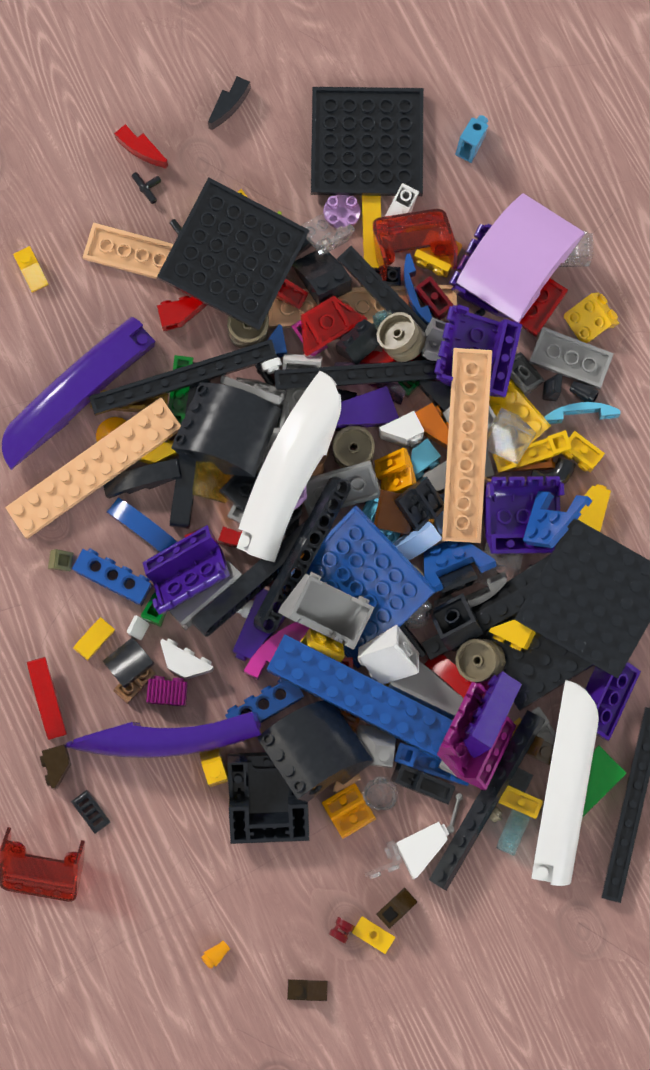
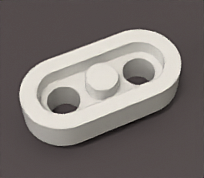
(271, 365)

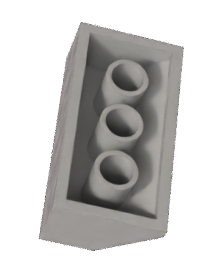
(189, 609)

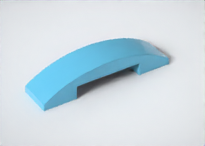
(605, 411)

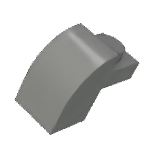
(433, 338)

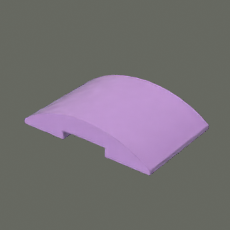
(518, 256)

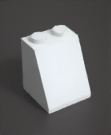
(389, 656)
(422, 847)

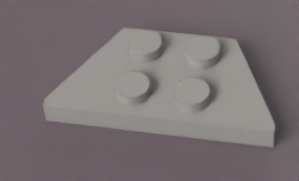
(256, 387)

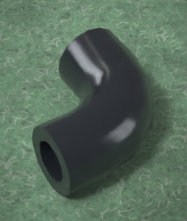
(563, 469)

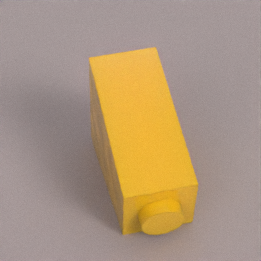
(594, 513)
(213, 767)

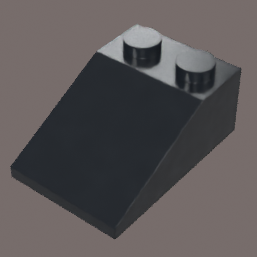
(323, 276)

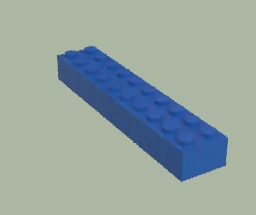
(359, 695)

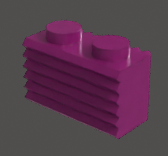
(167, 692)

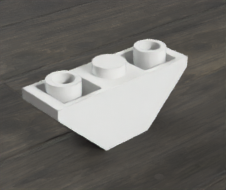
(403, 201)
(183, 661)

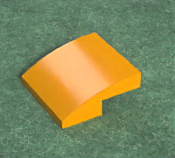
(395, 471)
(348, 811)

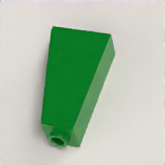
(603, 777)

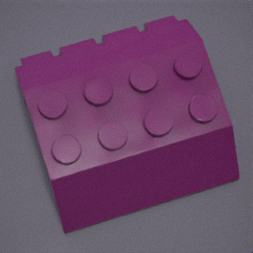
(454, 752)

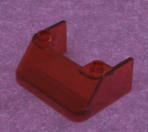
(413, 232)
(39, 874)

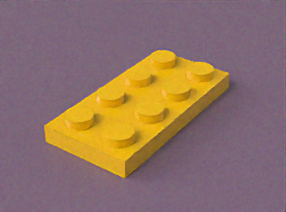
(519, 404)

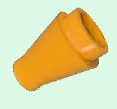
(215, 954)

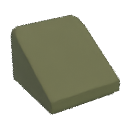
(60, 560)

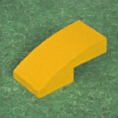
(94, 638)

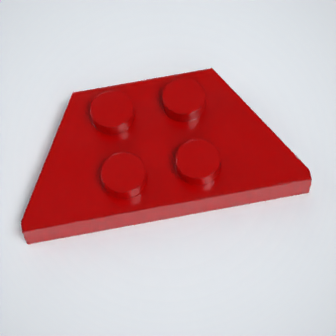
(326, 323)

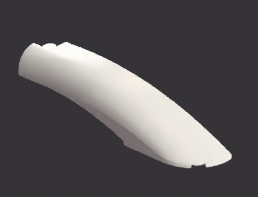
(289, 467)
(566, 787)

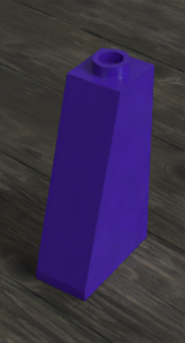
(368, 410)
(250, 637)

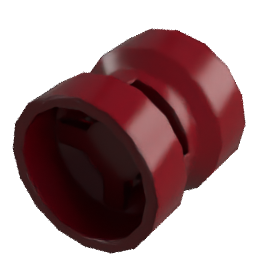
(344, 926)

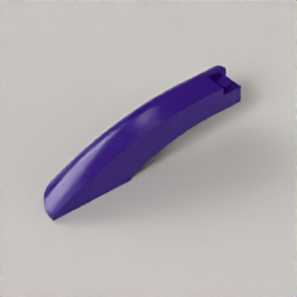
(71, 390)
(149, 742)

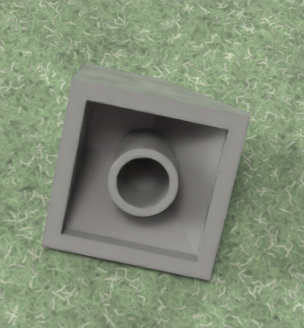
(378, 744)

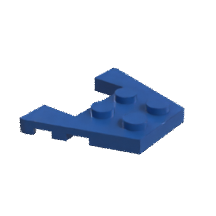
(549, 526)
(451, 556)

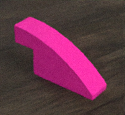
(267, 650)

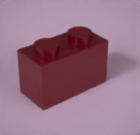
(432, 296)

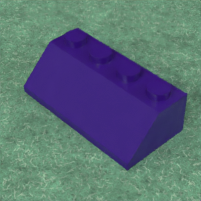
(611, 696)
(491, 714)

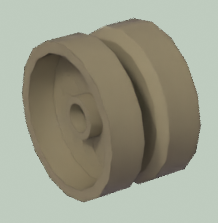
(245, 336)
(401, 337)
(353, 437)
(480, 660)

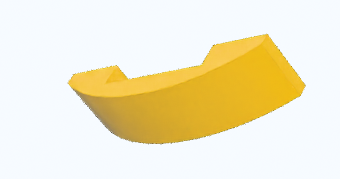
(537, 452)

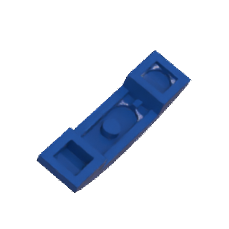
(410, 271)
(141, 525)
(423, 762)

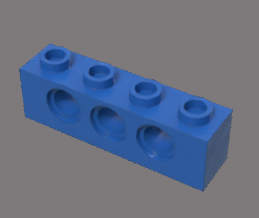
(136, 594)
(293, 695)

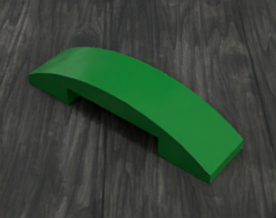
(178, 398)

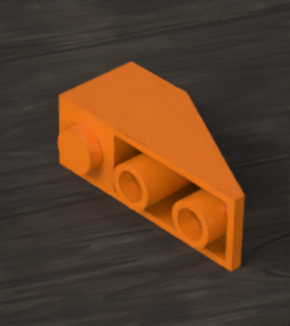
(433, 424)

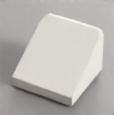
(137, 628)

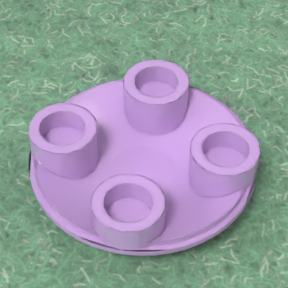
(341, 211)

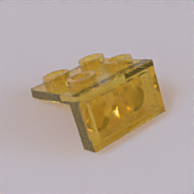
(209, 481)

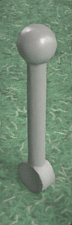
(459, 797)

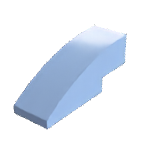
(418, 541)

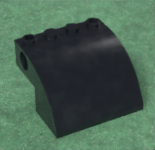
(227, 428)
(314, 749)
(262, 802)

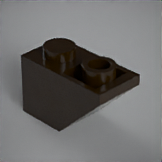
(56, 763)
(396, 908)

